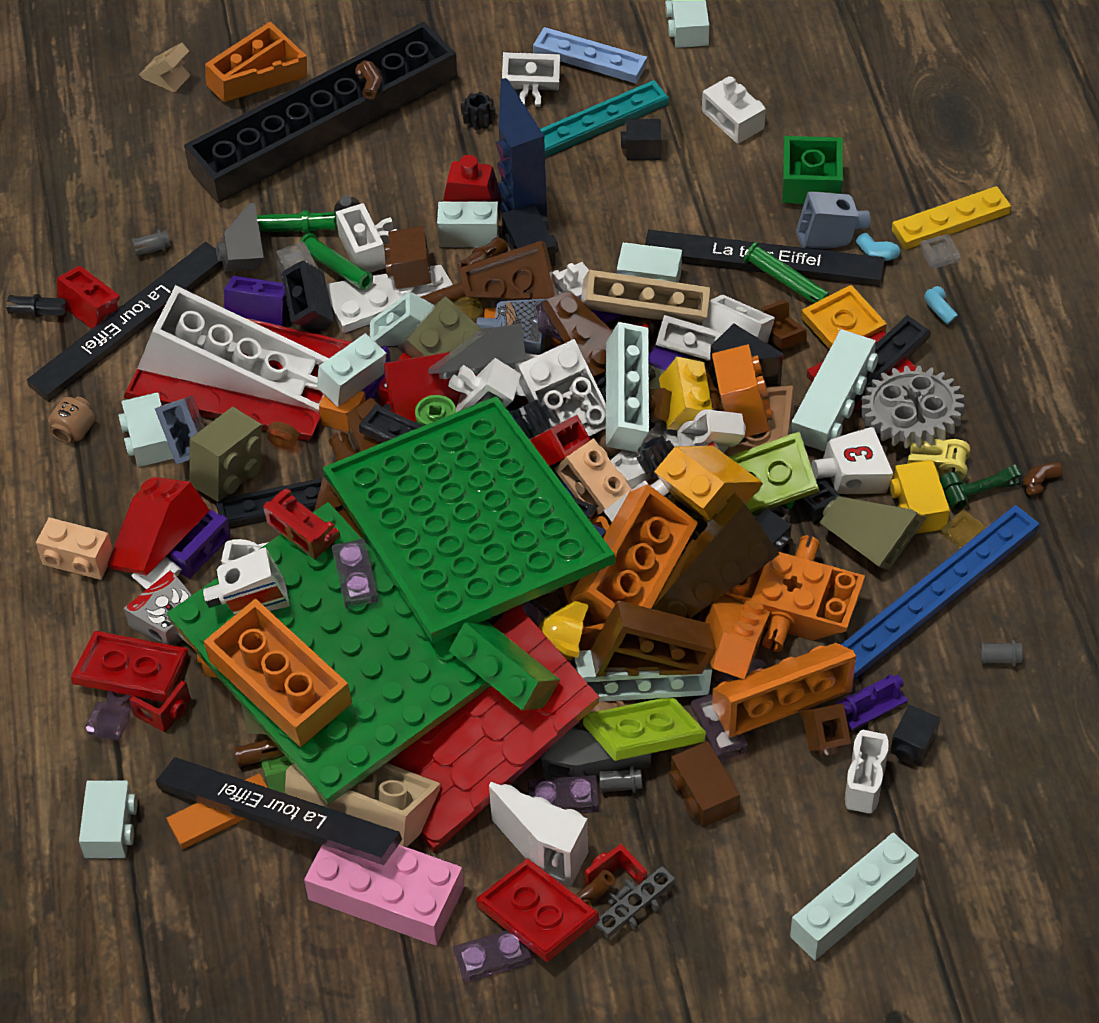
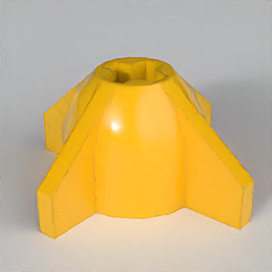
(565, 628)

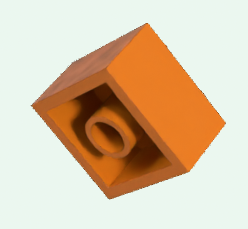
(742, 389)

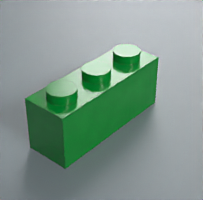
(504, 665)

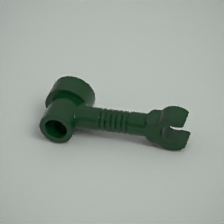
(957, 491)

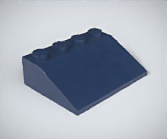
(521, 154)

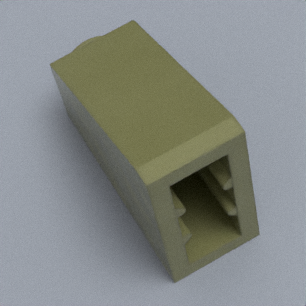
(872, 528)

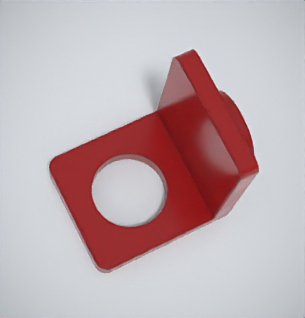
(171, 709)
(612, 861)

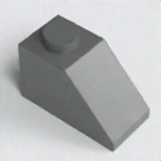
(241, 242)

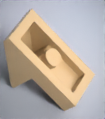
(167, 69)

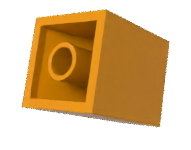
(705, 479)

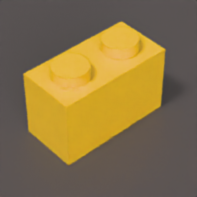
(689, 391)
(920, 489)

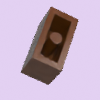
(408, 257)
(704, 784)

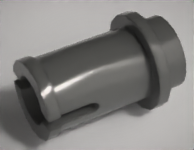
(154, 243)
(1001, 653)
(621, 780)

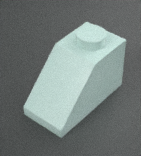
(398, 320)

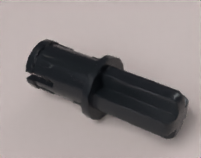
(37, 305)

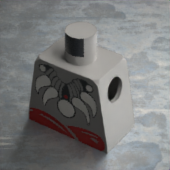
(148, 611)

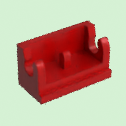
(86, 296)
(300, 524)

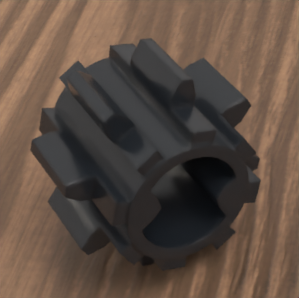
(478, 111)
(533, 418)
(653, 453)

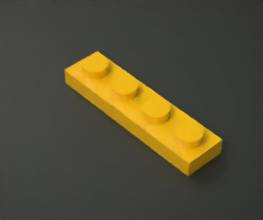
(951, 217)

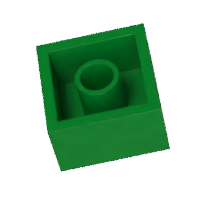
(811, 166)

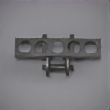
(618, 901)

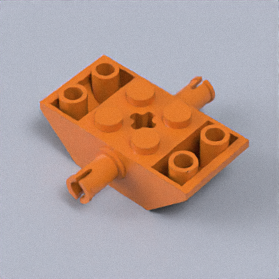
(802, 595)

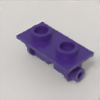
(873, 701)

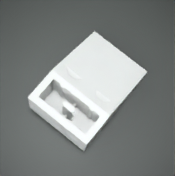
(565, 385)
(541, 832)

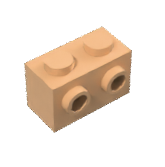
(593, 476)
(74, 548)

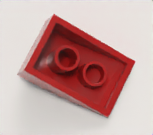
(155, 524)

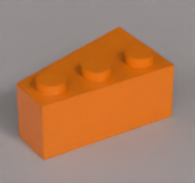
(255, 64)
(736, 632)

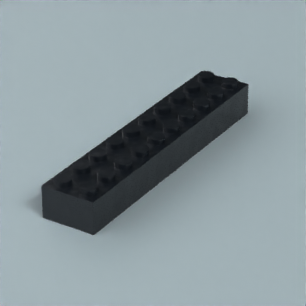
(319, 113)

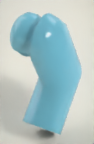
(880, 249)
(935, 299)

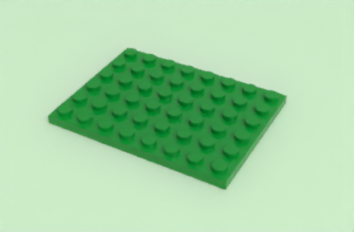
(467, 518)
(393, 670)

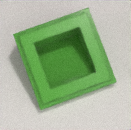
(276, 772)

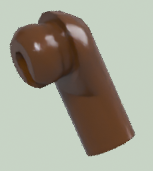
(373, 77)
(1040, 473)
(597, 888)

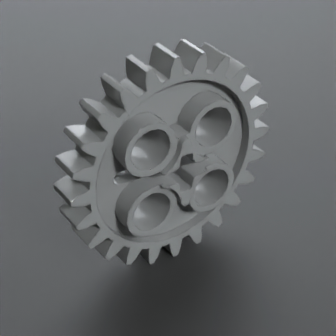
(895, 417)

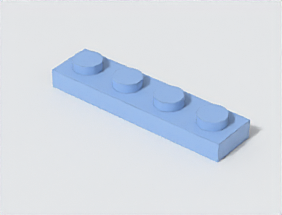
(591, 55)

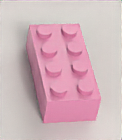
(405, 895)

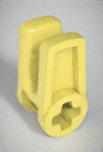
(942, 455)

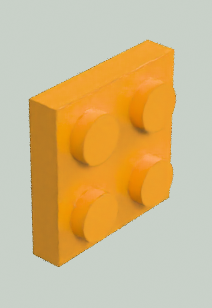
(842, 311)

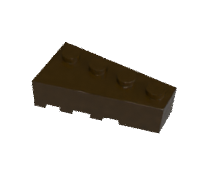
(716, 561)

